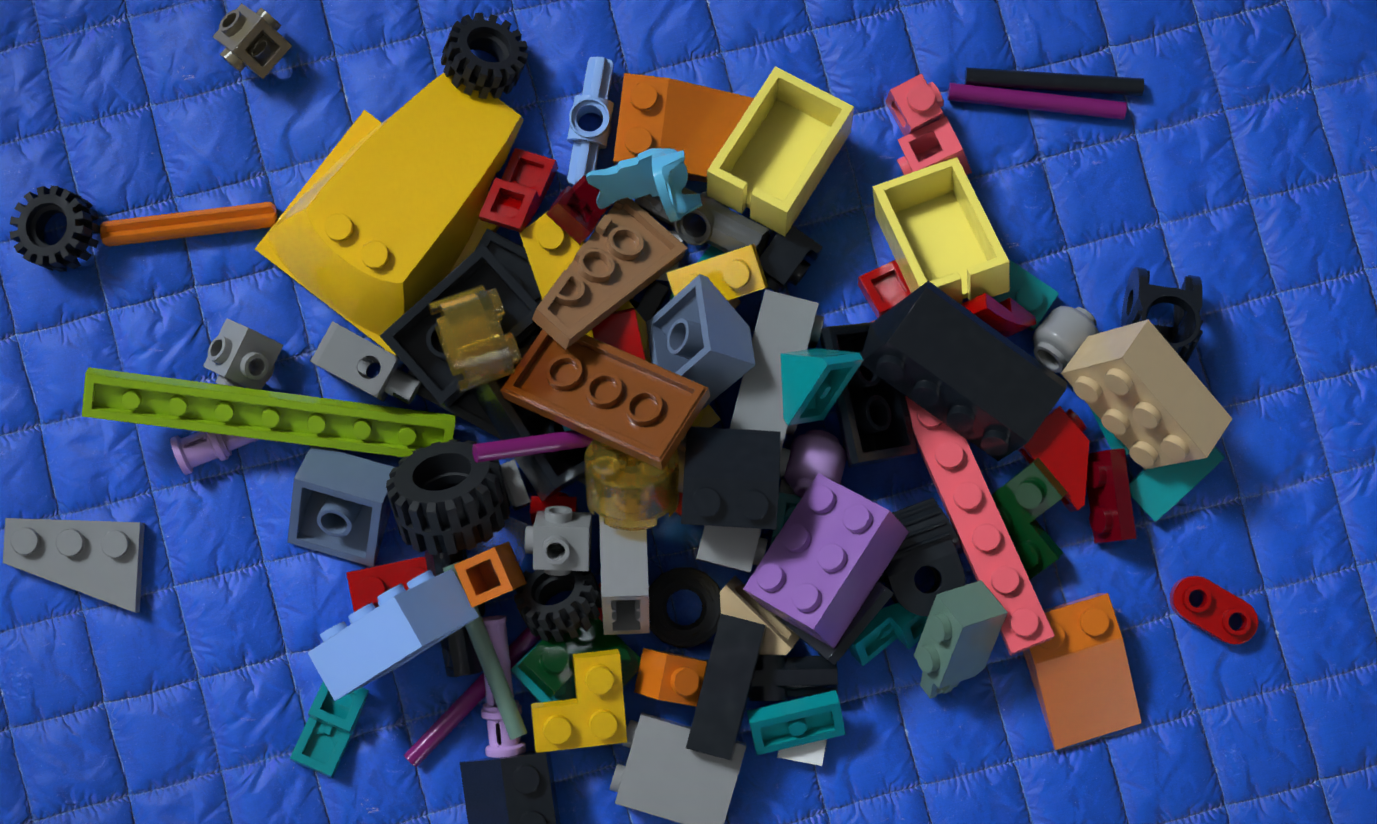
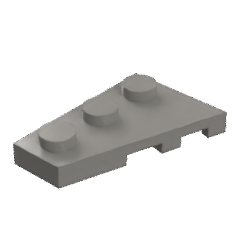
(82, 555)

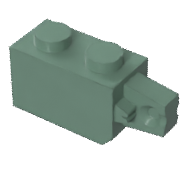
(958, 637)

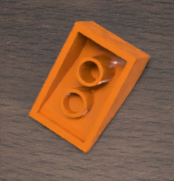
(676, 116)
(1083, 673)

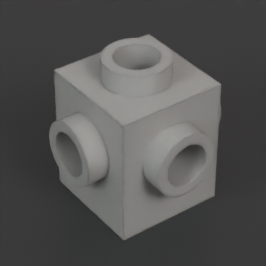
(242, 356)
(560, 540)

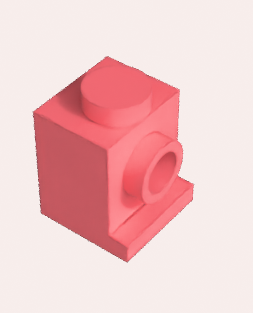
(915, 104)
(931, 146)

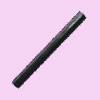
(1054, 81)

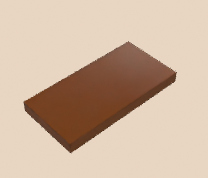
(607, 396)

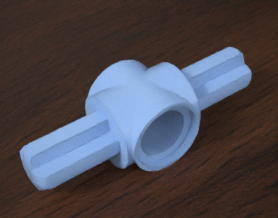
(593, 100)

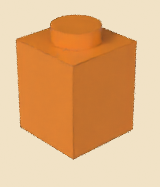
(490, 574)
(670, 677)

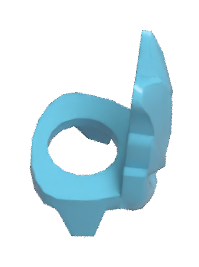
(652, 172)

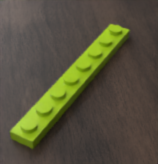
(261, 414)

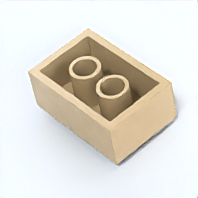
(1147, 395)

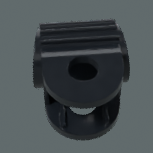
(1186, 307)
(928, 544)

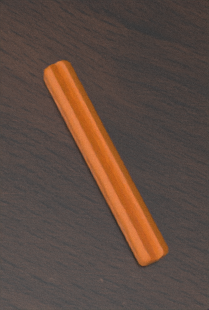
(188, 224)

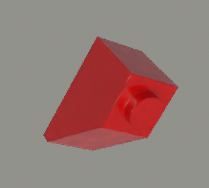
(1064, 452)

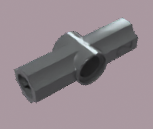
(721, 228)

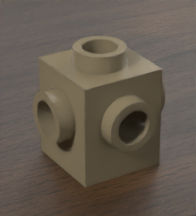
(251, 40)

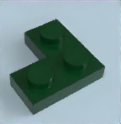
(1019, 504)
(552, 662)

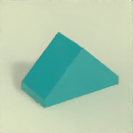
(814, 382)

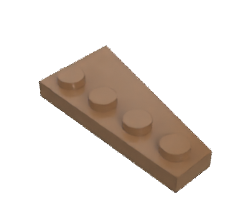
(607, 271)

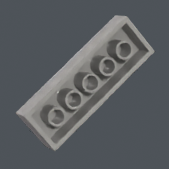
(781, 327)

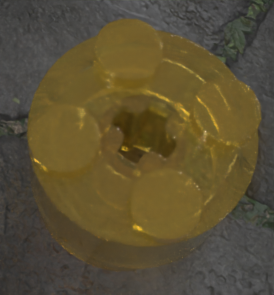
(474, 338)
(629, 490)

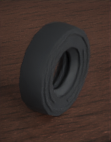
(684, 579)

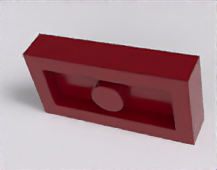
(1109, 496)

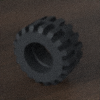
(447, 498)

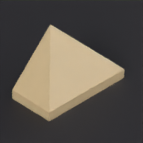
(739, 604)

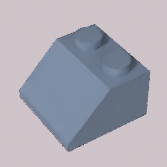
(701, 338)
(340, 505)

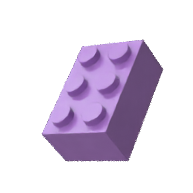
(826, 560)

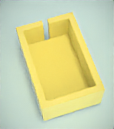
(779, 150)
(941, 232)

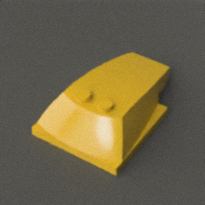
(395, 205)

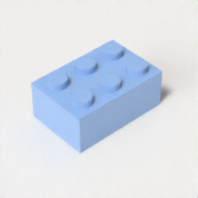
(391, 633)

